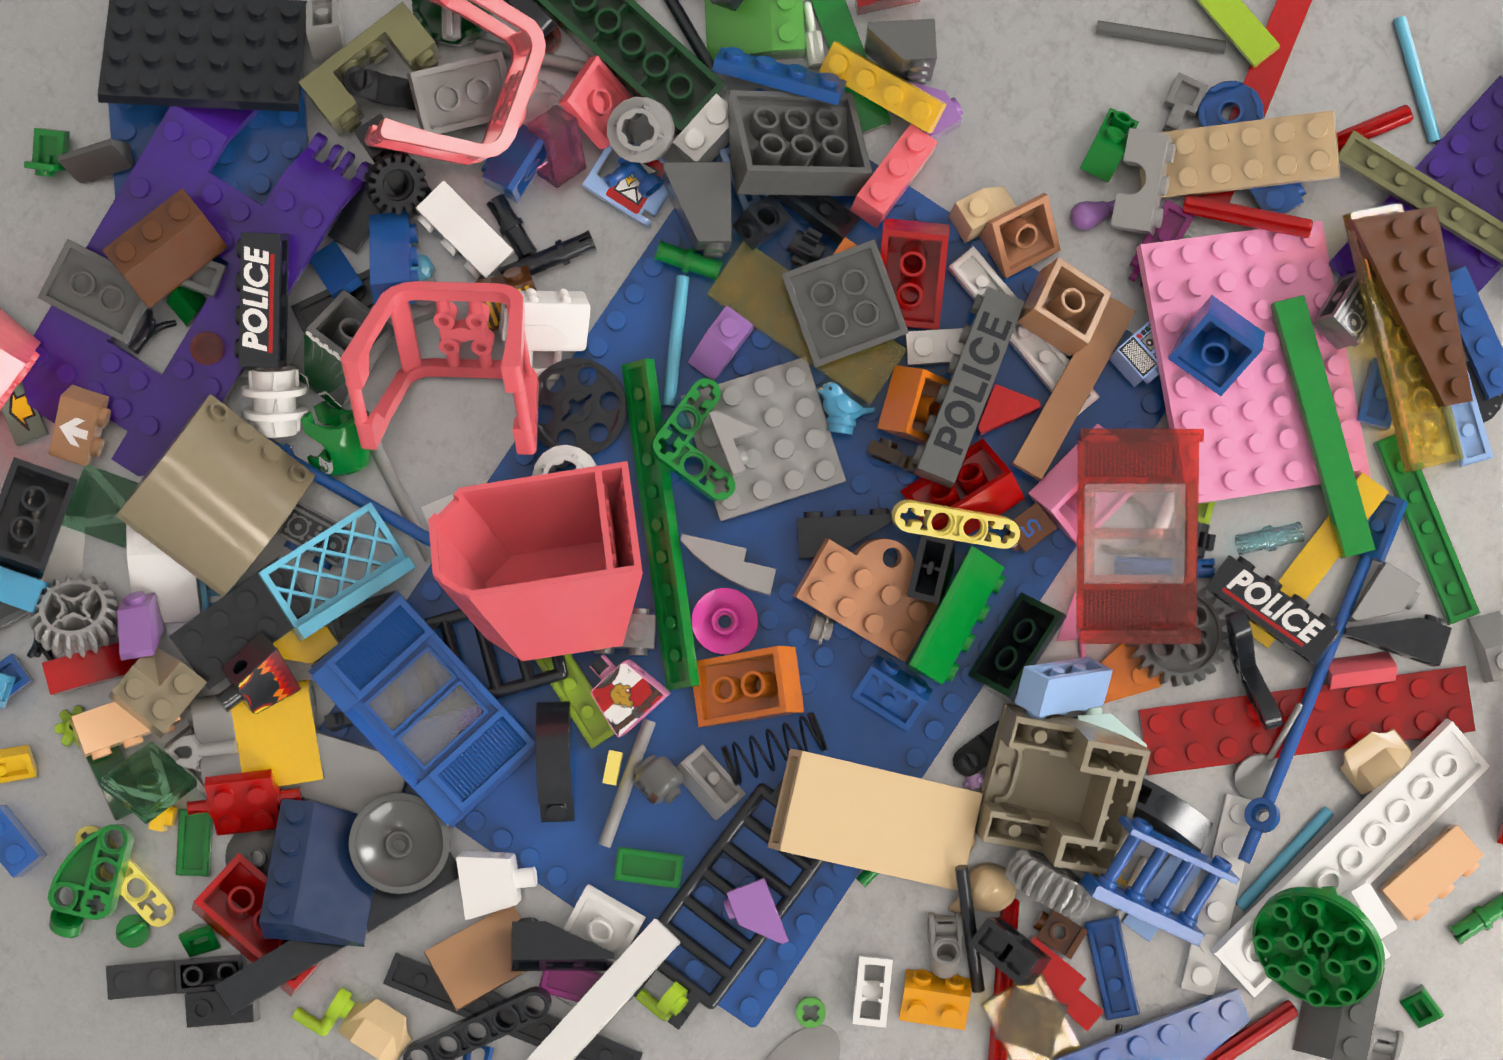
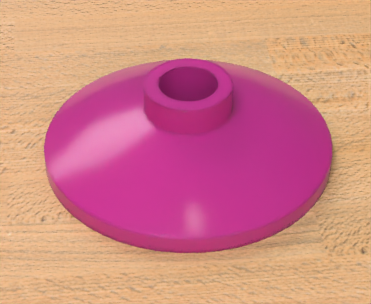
(724, 603)

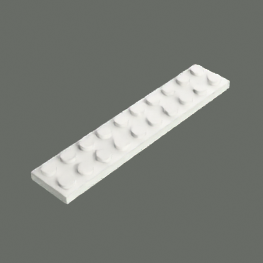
(1367, 837)

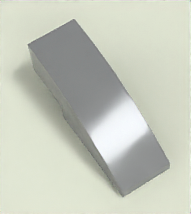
(729, 563)

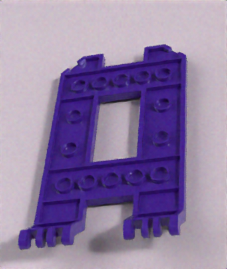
(178, 157)

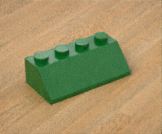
(955, 617)

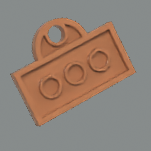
(867, 594)

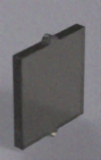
(1031, 1021)

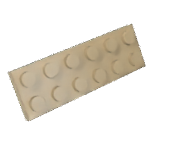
(1252, 154)

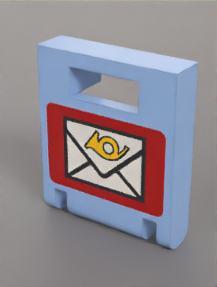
(625, 194)

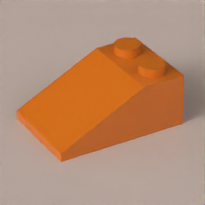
(748, 686)

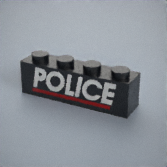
(262, 299)
(1273, 610)

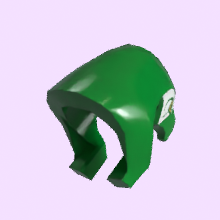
(341, 443)

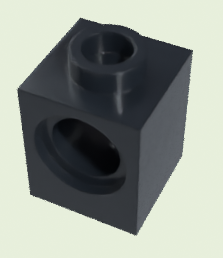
(762, 222)

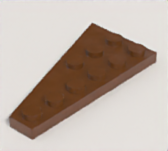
(1416, 285)

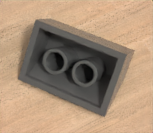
(904, 47)
(1337, 1031)

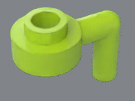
(671, 1002)
(339, 1007)

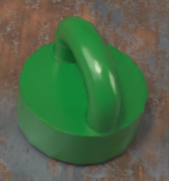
(65, 924)
(133, 931)

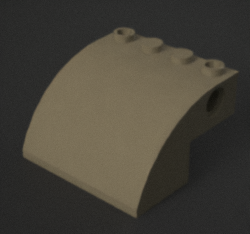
(216, 495)
(1060, 788)

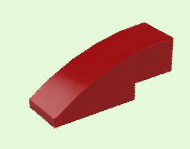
(79, 672)
(1064, 985)

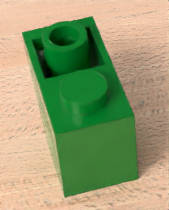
(1108, 145)

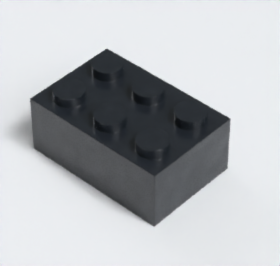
(31, 515)

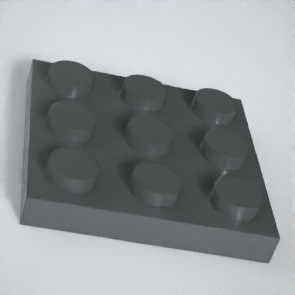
(845, 303)

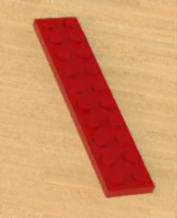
(1230, 730)

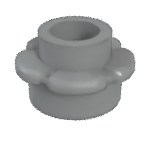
(820, 628)

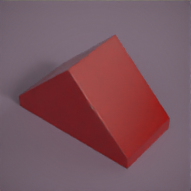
(1003, 408)

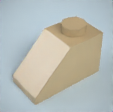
(974, 211)

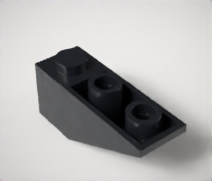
(844, 529)

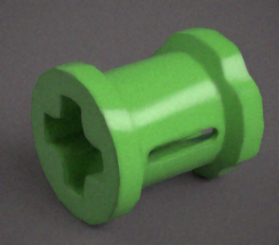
(810, 1022)

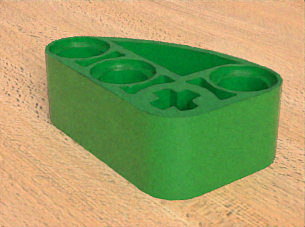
(82, 874)

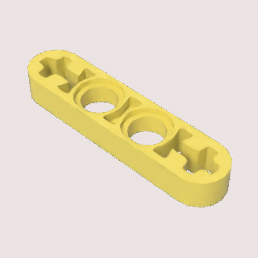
(956, 521)
(134, 871)

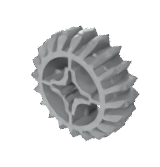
(74, 627)
(1047, 884)

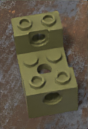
(394, 30)

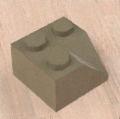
(157, 690)

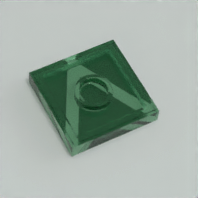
(96, 503)
(148, 782)

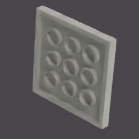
(792, 446)

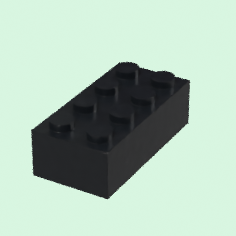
(234, 621)

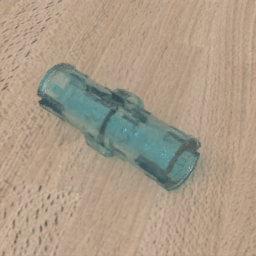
(1269, 538)

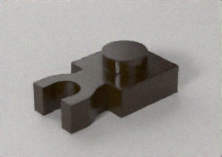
(886, 452)

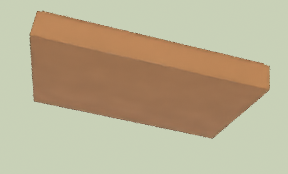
(475, 958)

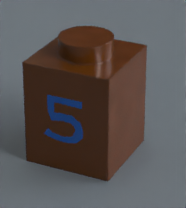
(1033, 528)

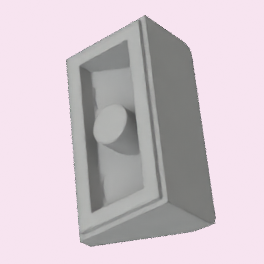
(709, 782)

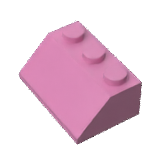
(1058, 494)

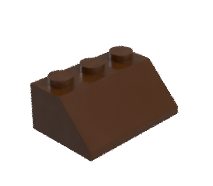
(165, 248)

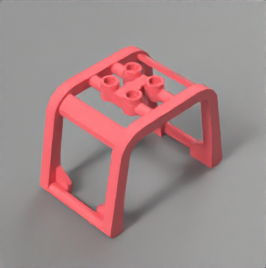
(511, 102)
(513, 368)

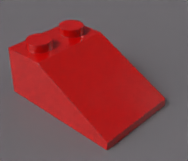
(916, 268)

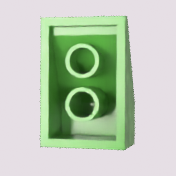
(757, 28)

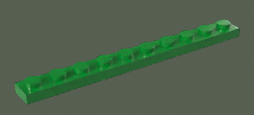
(660, 527)

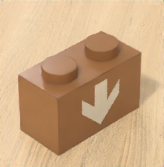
(79, 425)

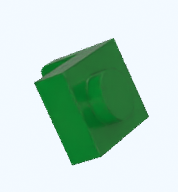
(47, 147)

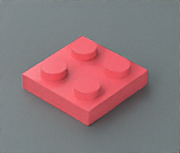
(593, 98)

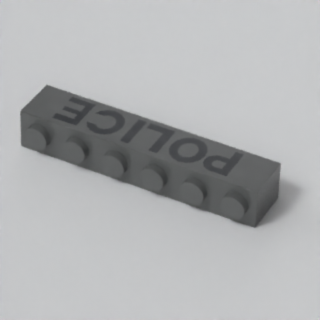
(968, 387)

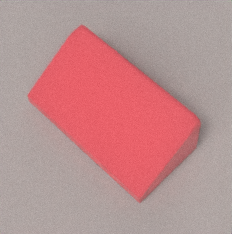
(1361, 670)

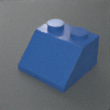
(516, 166)
(1217, 345)

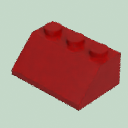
(981, 486)

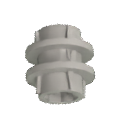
(623, 142)

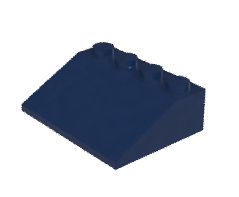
(311, 878)

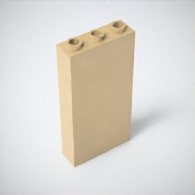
(874, 819)

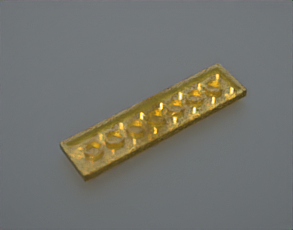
(1423, 430)

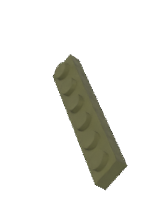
(1421, 192)

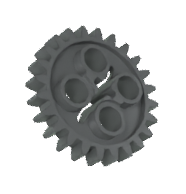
(1178, 662)

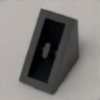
(932, 569)

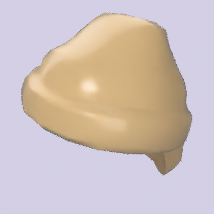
(989, 889)

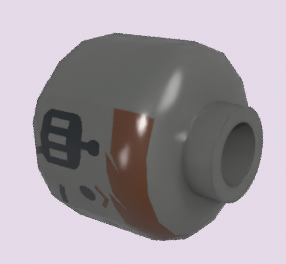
(658, 780)

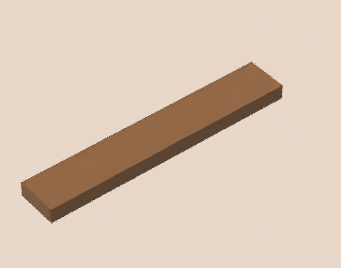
(1072, 392)

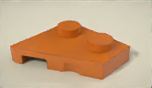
(1126, 678)

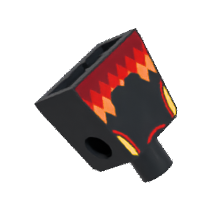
(257, 677)

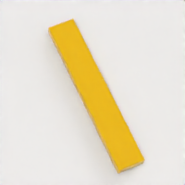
(1320, 554)

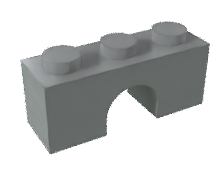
(1141, 210)

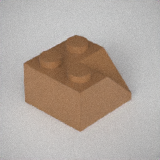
(1064, 307)

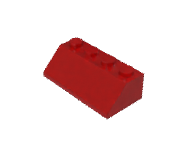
(234, 908)

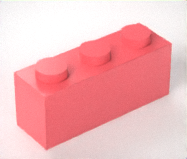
(893, 176)

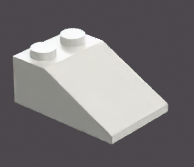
(158, 573)

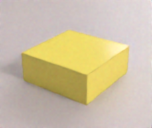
(612, 767)

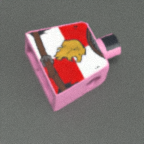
(625, 693)

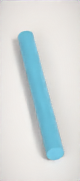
(1417, 79)
(675, 341)
(1284, 858)

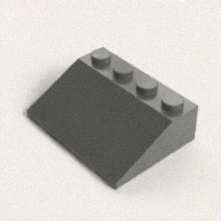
(795, 145)

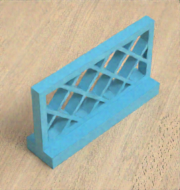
(349, 597)

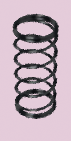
(815, 731)

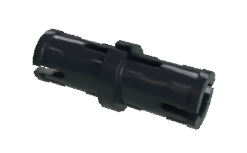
(511, 226)

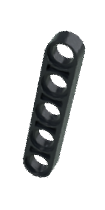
(488, 1018)

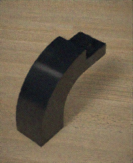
(554, 761)

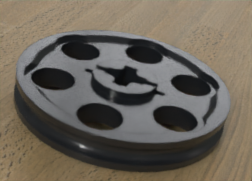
(594, 413)

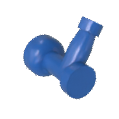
(647, 182)

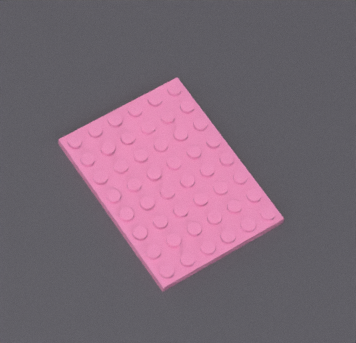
(1255, 428)

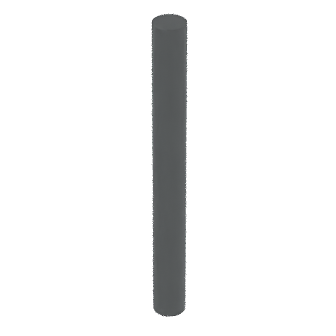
(1161, 36)

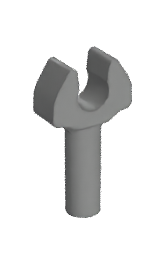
(203, 749)

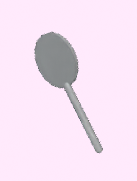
(1255, 771)

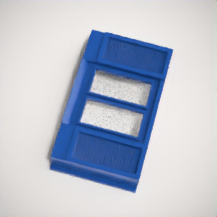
(423, 710)

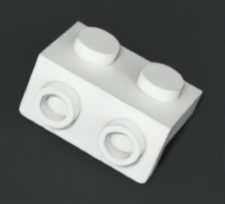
(1367, 900)

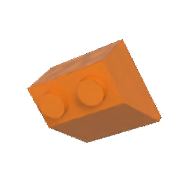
(910, 402)

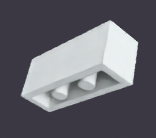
(463, 231)

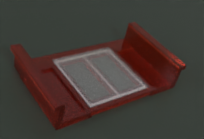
(1137, 535)

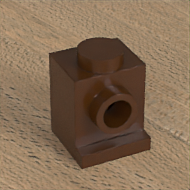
(1069, 942)

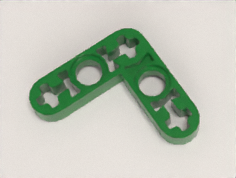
(685, 450)

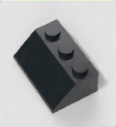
(1016, 644)

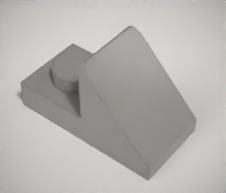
(728, 432)

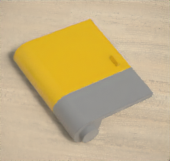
(274, 739)

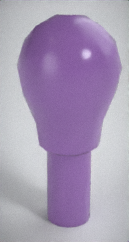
(1089, 214)

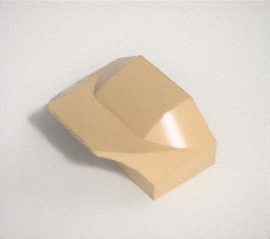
(1375, 760)
(377, 1030)

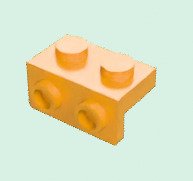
(935, 999)

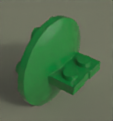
(1318, 946)

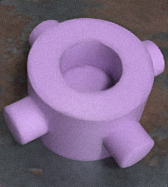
(974, 781)

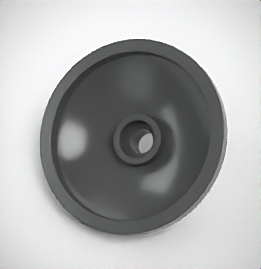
(402, 818)

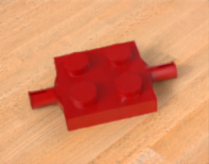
(242, 801)

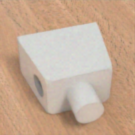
(491, 881)

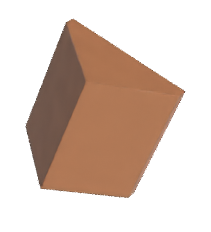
(1021, 236)

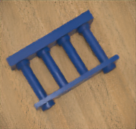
(1159, 911)

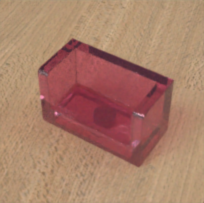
(562, 145)

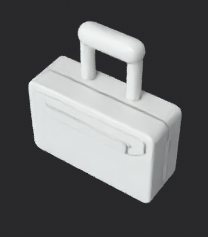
(552, 323)

